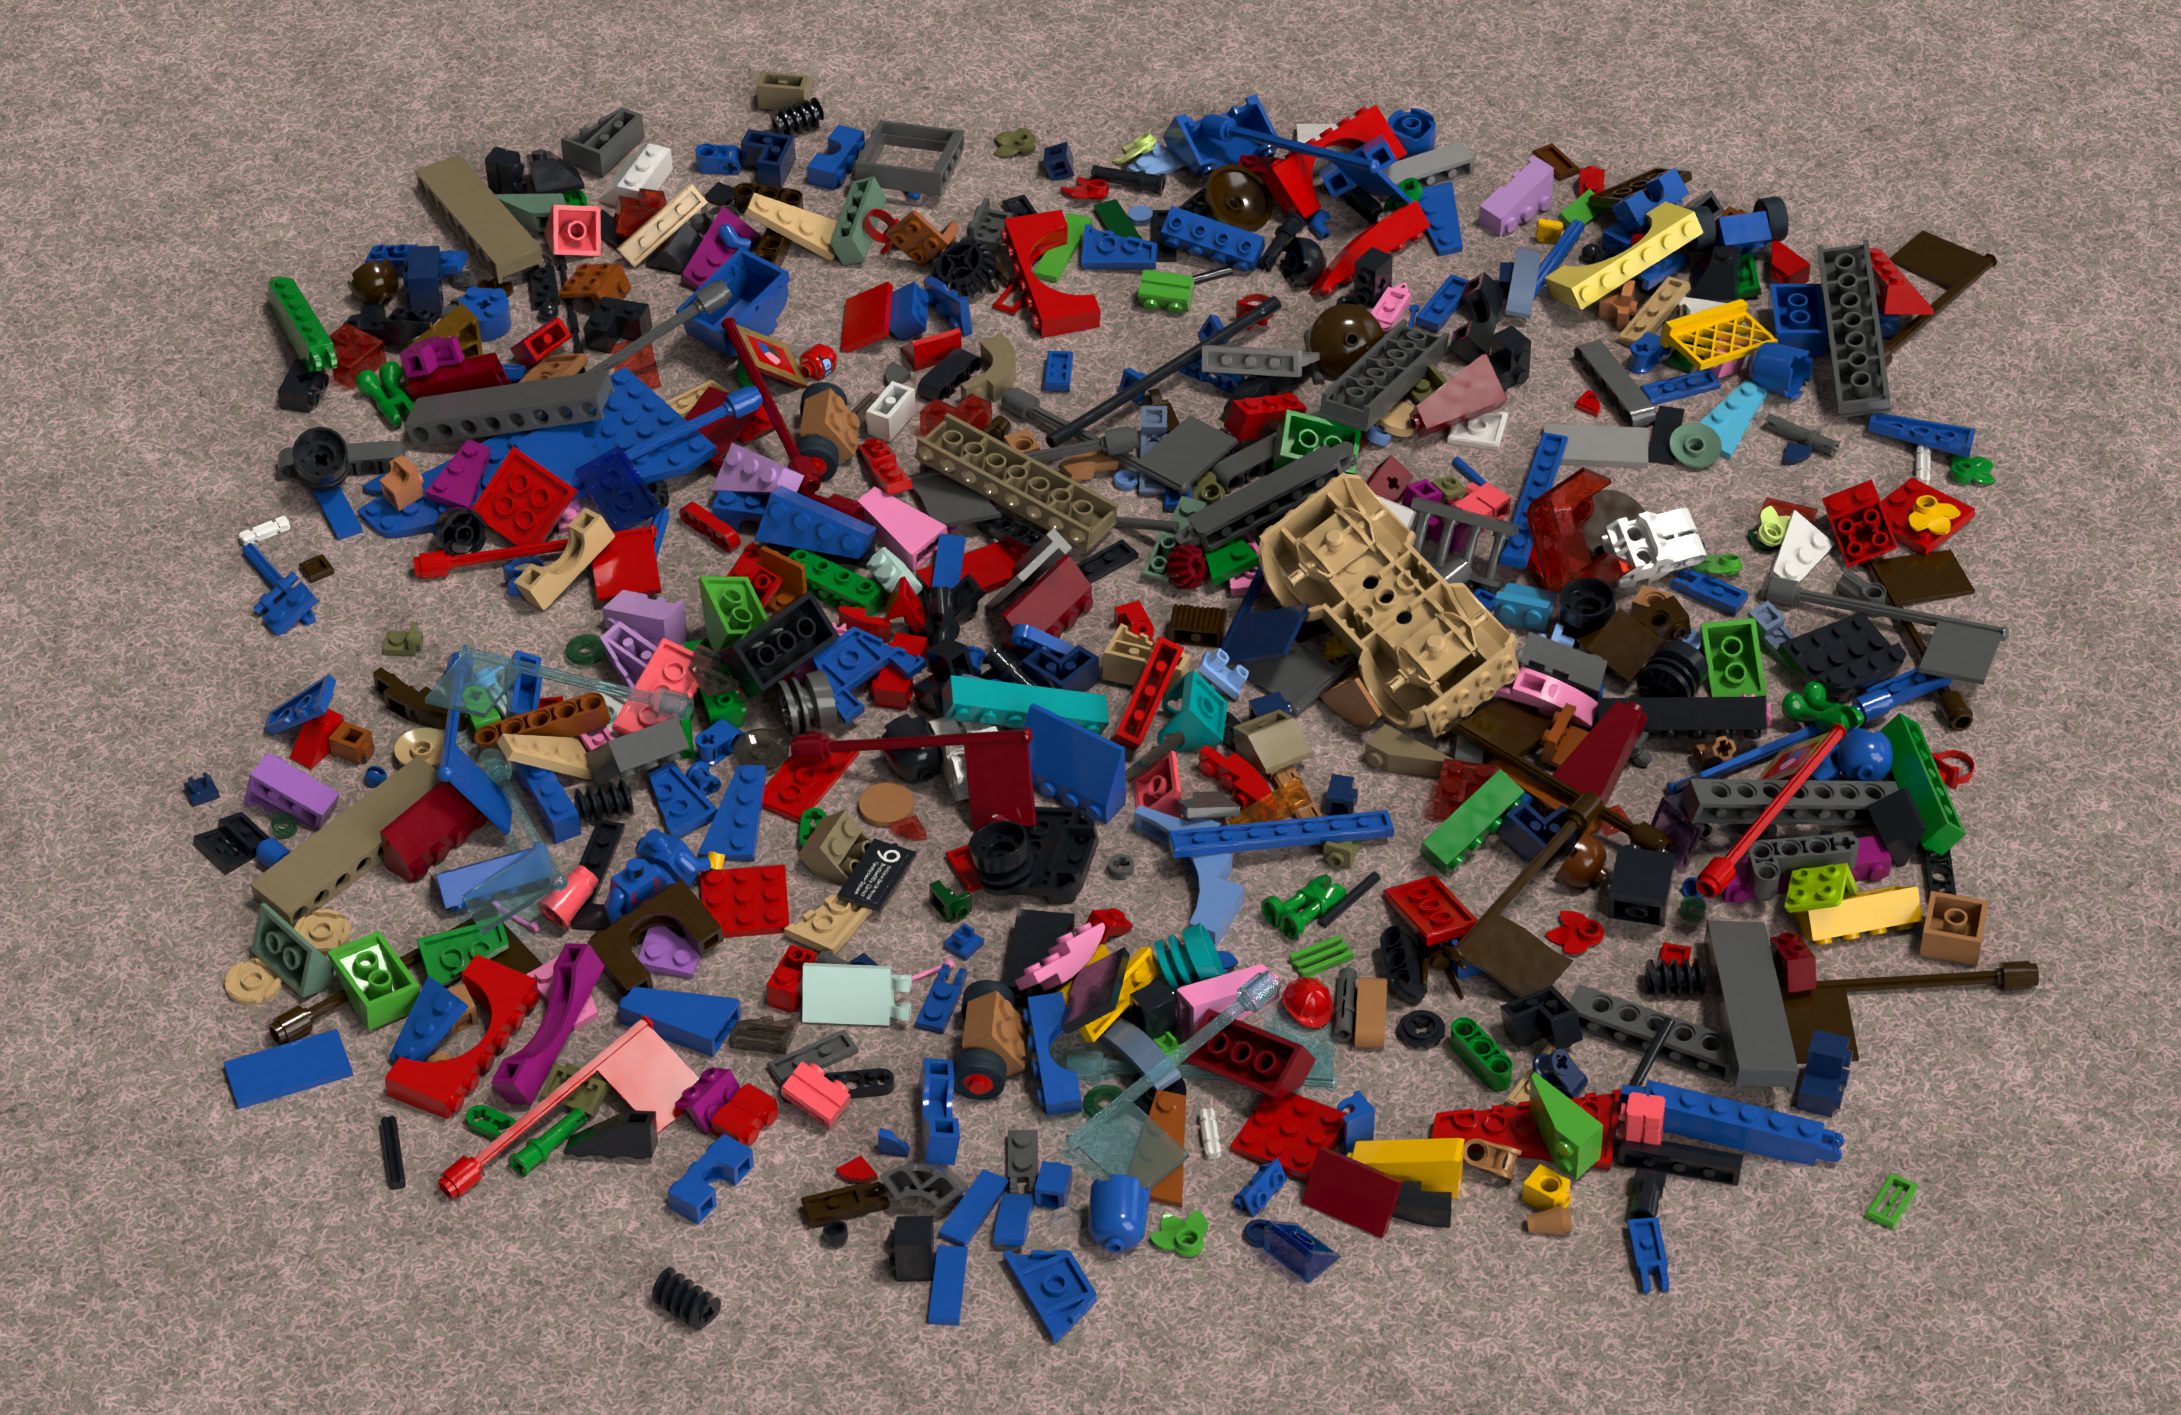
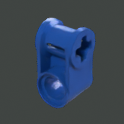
(716, 159)
(1646, 353)
(716, 742)

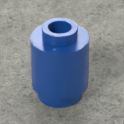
(270, 852)

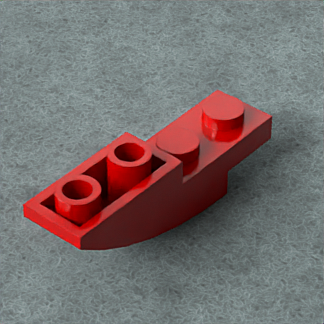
(883, 467)
(1234, 775)

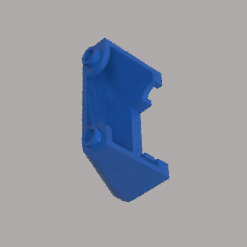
(1205, 153)

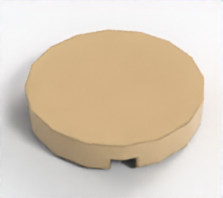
(1397, 420)
(324, 929)
(254, 989)

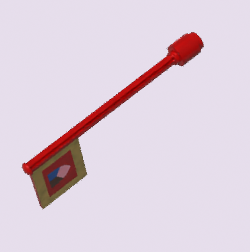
(1790, 764)

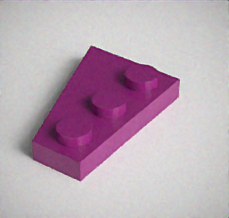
(460, 478)

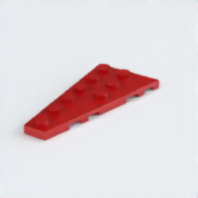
(1517, 1128)

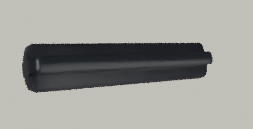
(393, 1152)

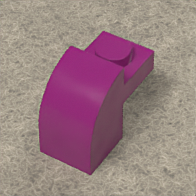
(429, 354)

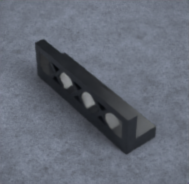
(1683, 1160)

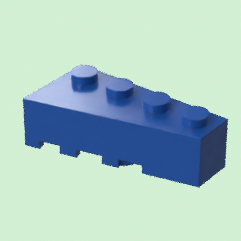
(810, 525)

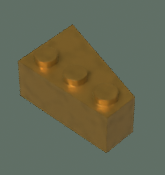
(458, 323)

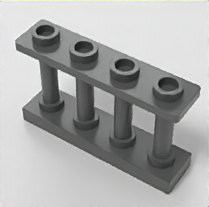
(1476, 524)

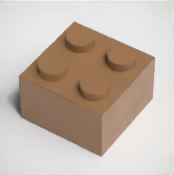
(1953, 928)

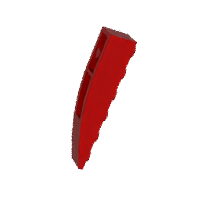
(1384, 235)

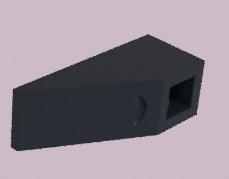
(622, 1135)

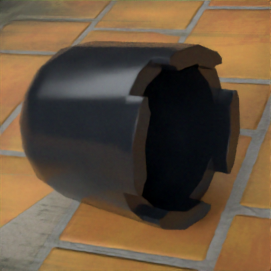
(912, 764)

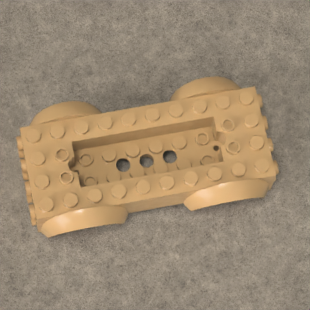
(1414, 671)

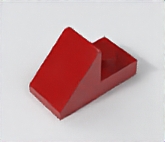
(905, 603)

